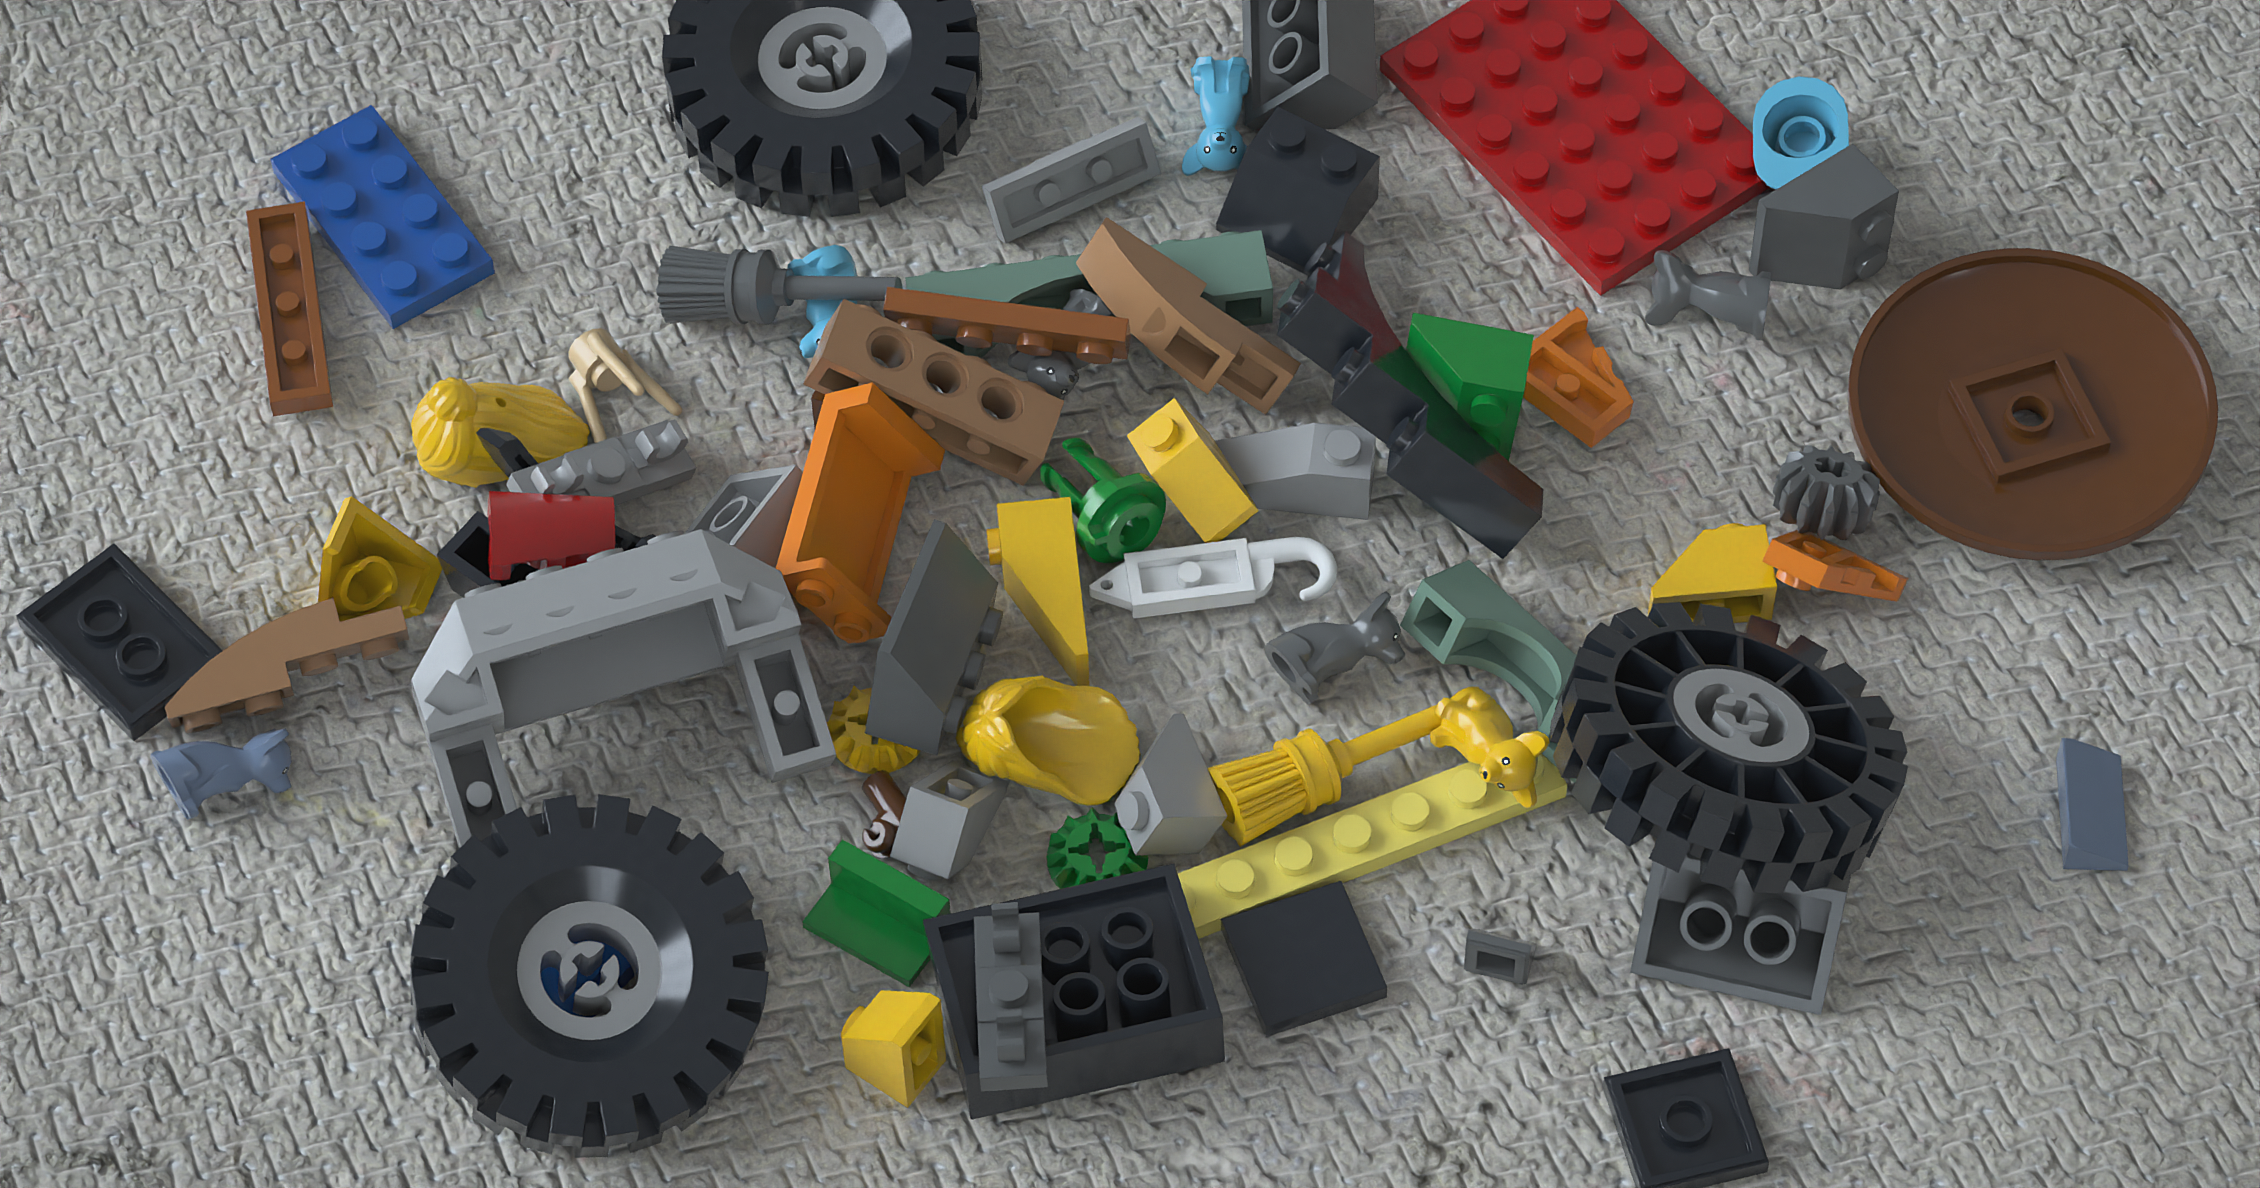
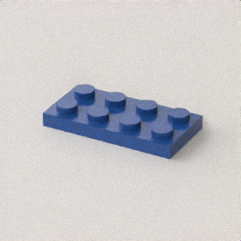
(383, 216)

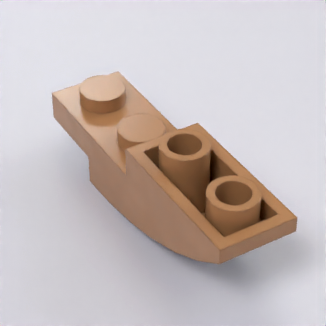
(1178, 323)
(256, 667)

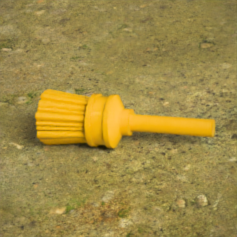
(1302, 774)

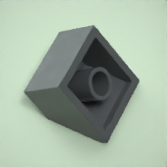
(1826, 224)

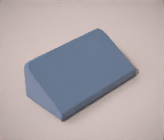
(2091, 807)

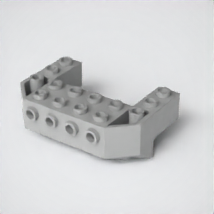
(605, 635)

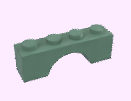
(1477, 624)

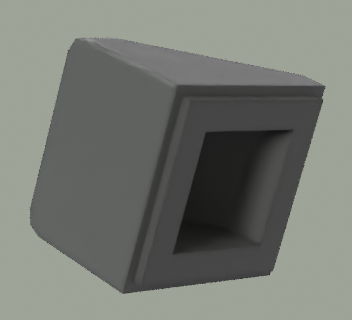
(1498, 956)

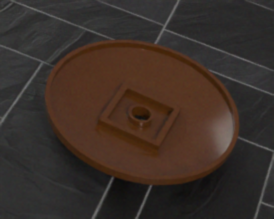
(2048, 334)

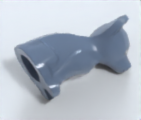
(211, 768)

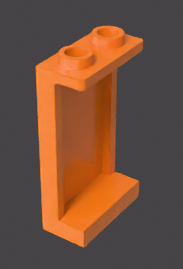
(852, 508)

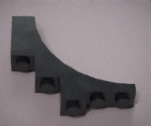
(1383, 390)

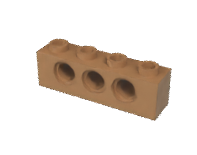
(957, 417)

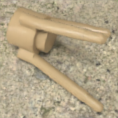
(605, 367)

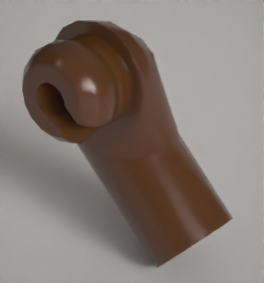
(889, 804)

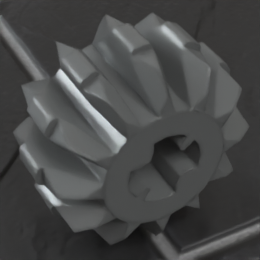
(1826, 492)

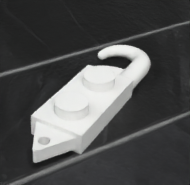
(1208, 575)

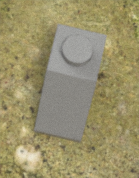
(1170, 796)
(946, 820)

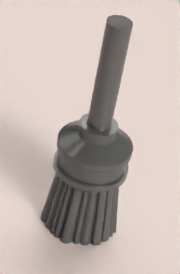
(747, 286)

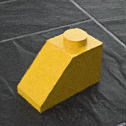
(1192, 472)
(1723, 571)
(896, 1042)

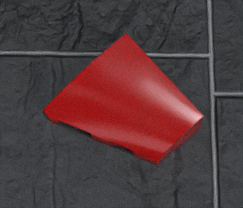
(547, 530)

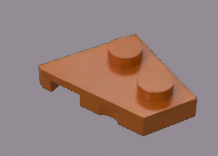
(1576, 381)
(1808, 561)

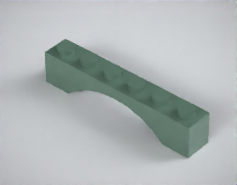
(1229, 263)

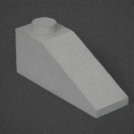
(1306, 468)

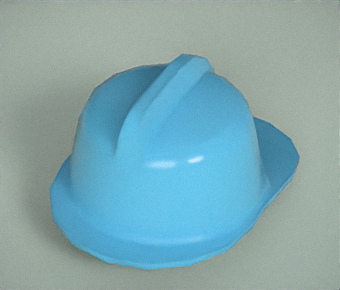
(1797, 128)

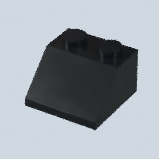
(1299, 188)

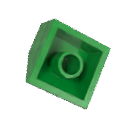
(1475, 371)

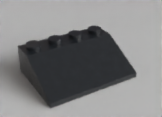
(1118, 988)

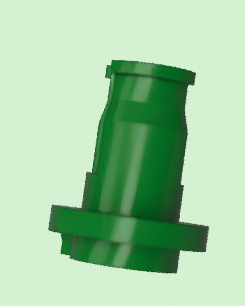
(1116, 512)

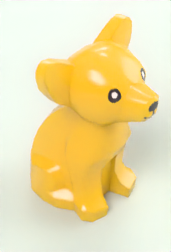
(1485, 737)

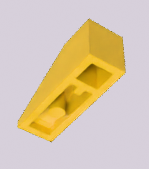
(1042, 576)

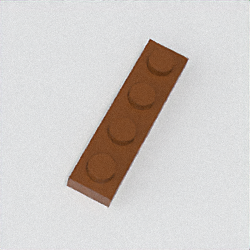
(289, 309)
(1030, 328)

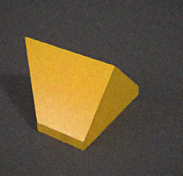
(374, 566)

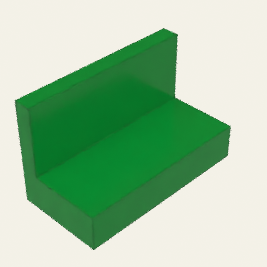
(876, 913)

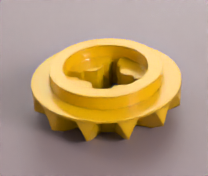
(854, 746)

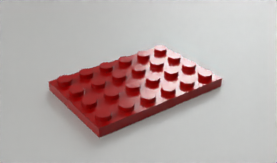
(1580, 127)

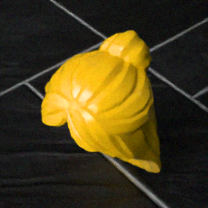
(454, 411)
(1051, 738)

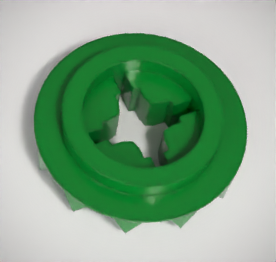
(1068, 845)

